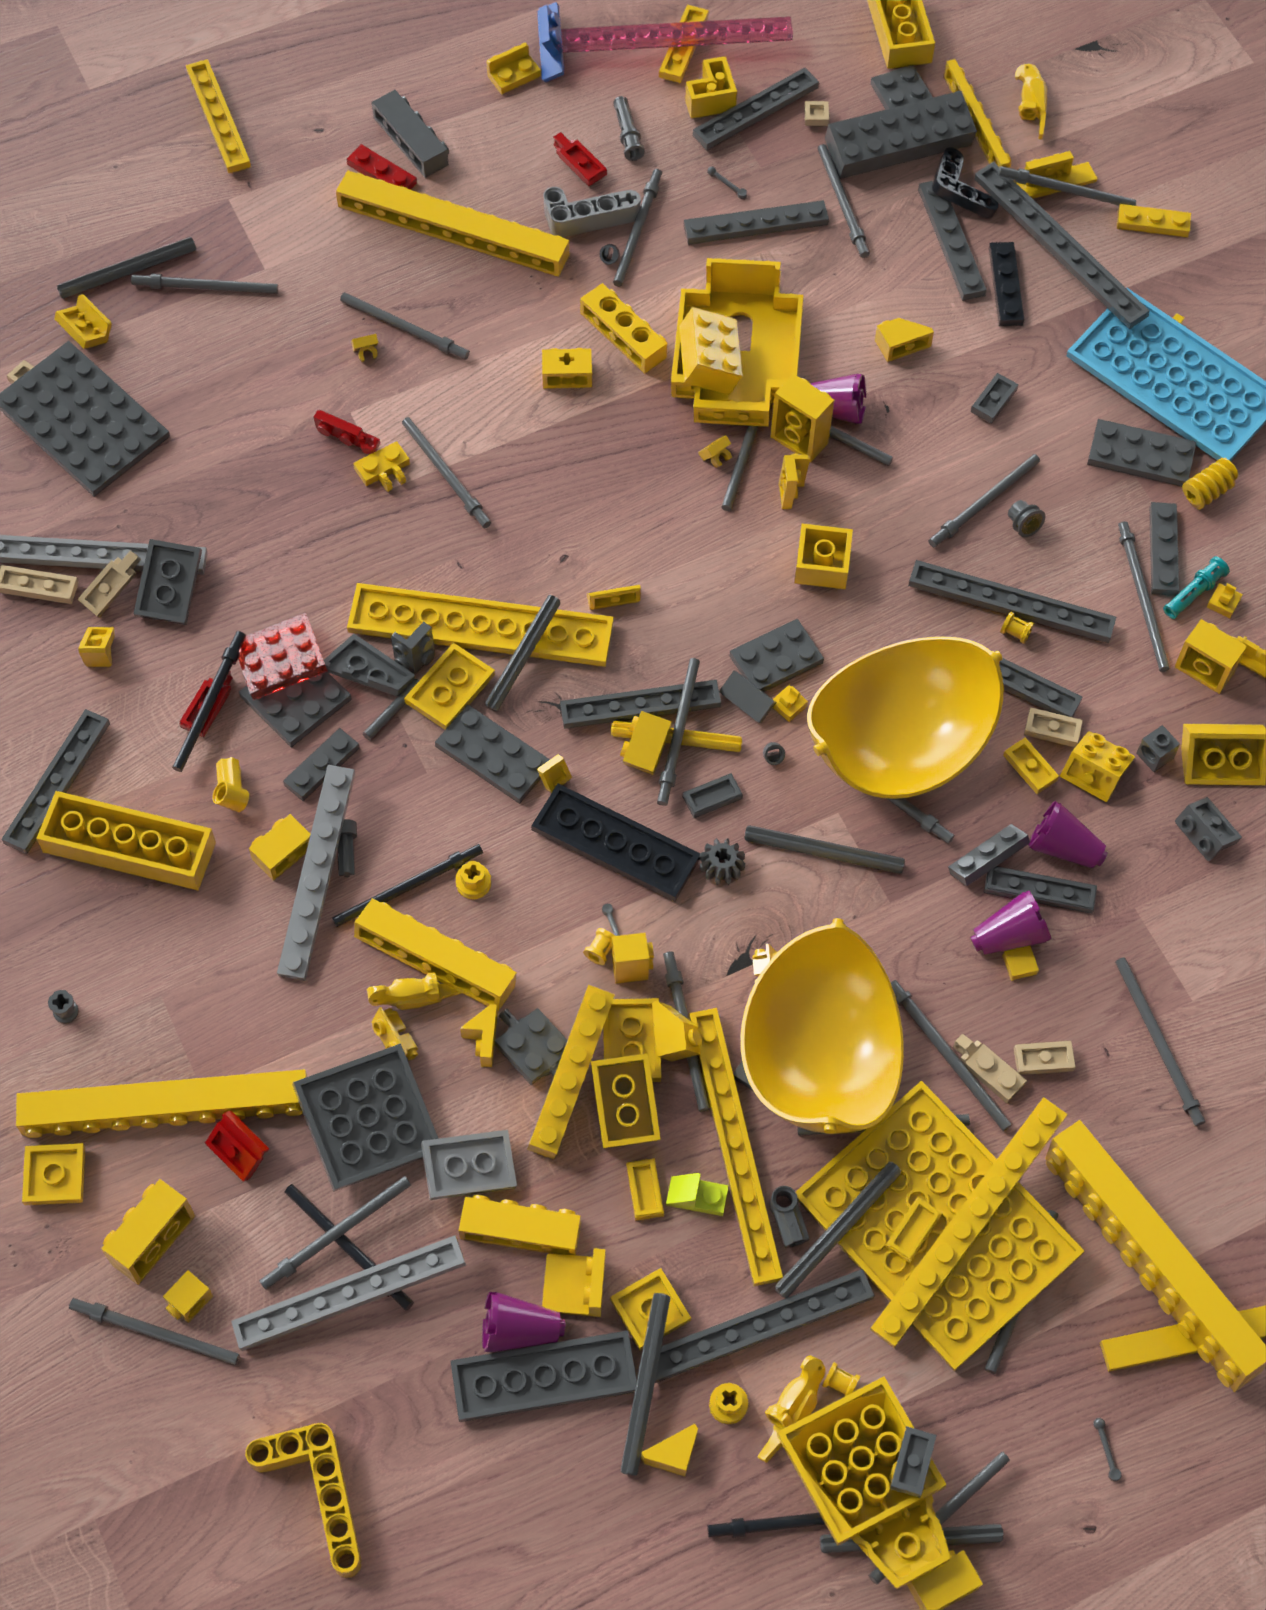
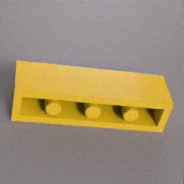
(519, 1226)

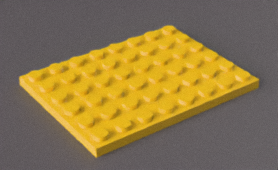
(941, 1164)

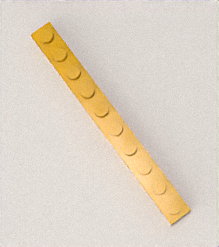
(736, 1150)
(968, 1222)

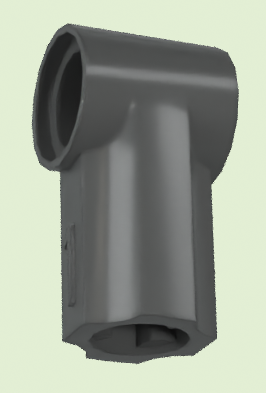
(789, 1219)

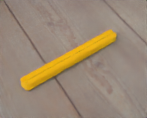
(690, 737)

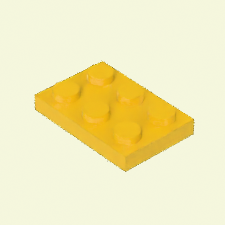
(449, 686)
(631, 1032)

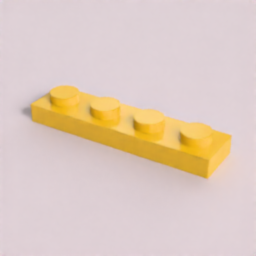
(678, 58)

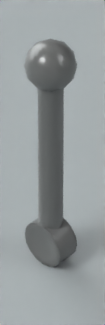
(741, 193)
(607, 910)
(1114, 1473)

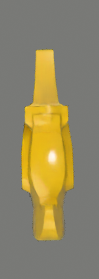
(1032, 95)
(410, 992)
(794, 1403)

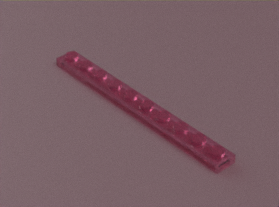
(676, 34)

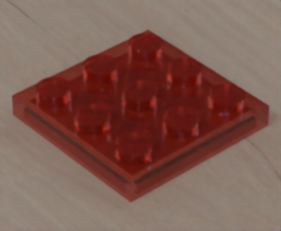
(280, 656)

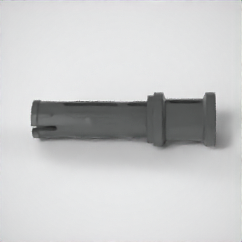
(629, 135)

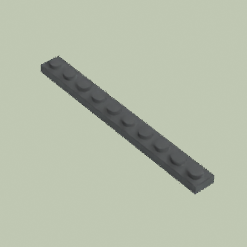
(1062, 246)

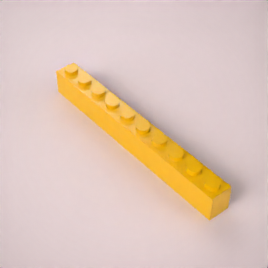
(453, 223)
(157, 1103)

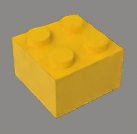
(823, 556)
(1210, 656)

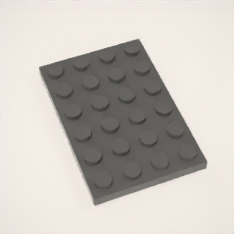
(81, 418)

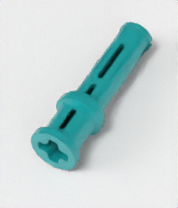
(1202, 581)

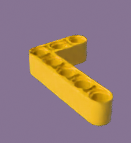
(324, 1485)

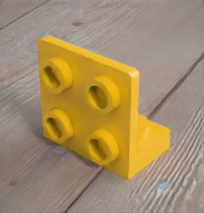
(1096, 765)
(574, 1283)

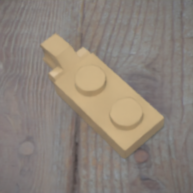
(109, 583)
(989, 1068)

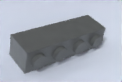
(410, 133)

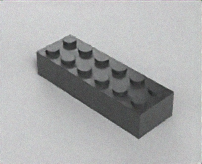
(900, 134)

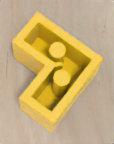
(713, 92)

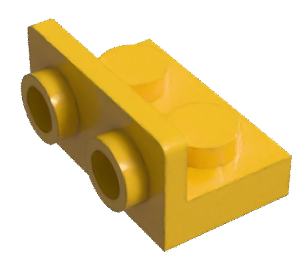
(512, 68)
(792, 476)

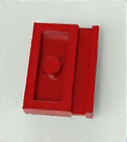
(237, 1146)

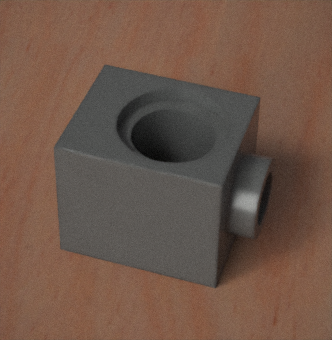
(1158, 748)

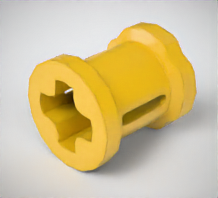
(1017, 627)
(600, 947)
(841, 1380)

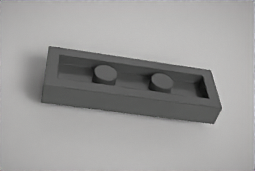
(312, 771)
(989, 854)

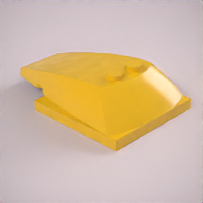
(848, 1466)

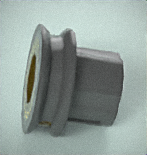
(1026, 518)

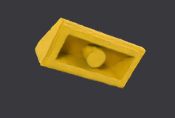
(614, 597)

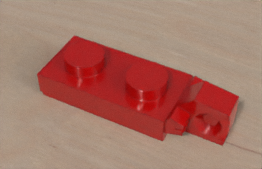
(579, 159)
(346, 432)
(193, 709)

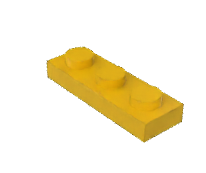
(1153, 220)

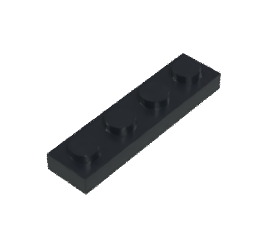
(1006, 284)

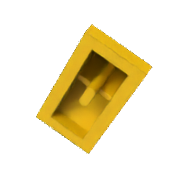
(672, 1453)

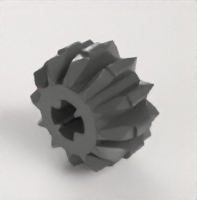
(722, 871)

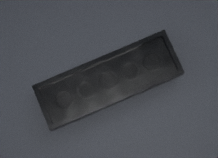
(616, 842)

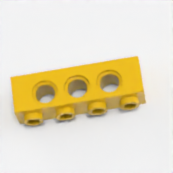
(623, 328)

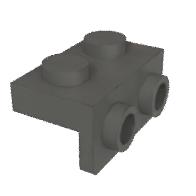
(416, 650)

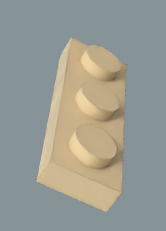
(37, 584)

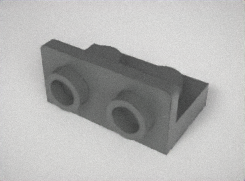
(1207, 828)

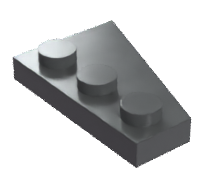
(368, 666)

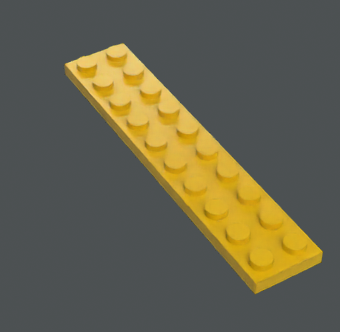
(479, 623)

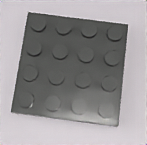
(365, 1116)

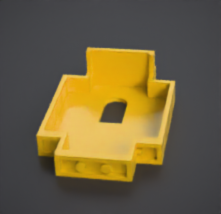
(751, 291)

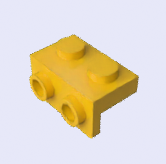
(85, 323)

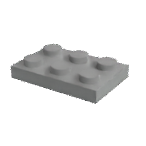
(468, 1164)

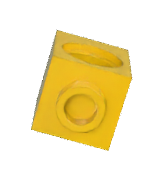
(187, 1297)

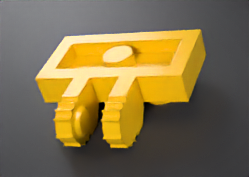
(381, 464)

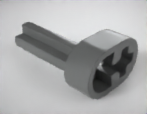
(346, 848)

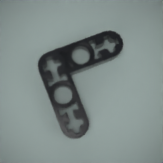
(953, 190)

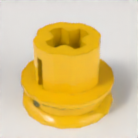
(476, 887)
(728, 1414)

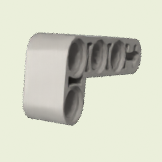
(588, 214)

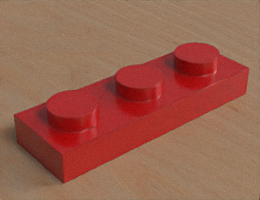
(379, 168)

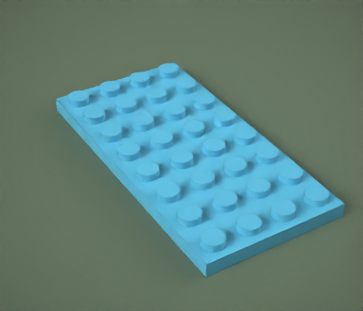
(1176, 379)

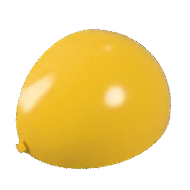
(908, 715)
(824, 1033)

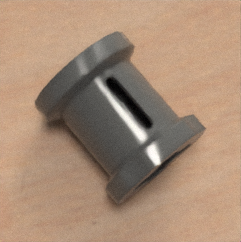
(66, 1013)

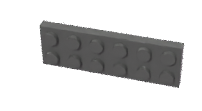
(543, 1376)

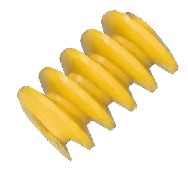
(1210, 483)

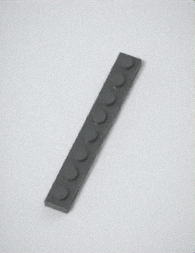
(1010, 599)
(763, 1324)

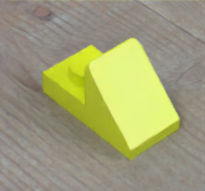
(697, 1195)

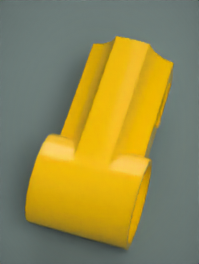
(229, 788)

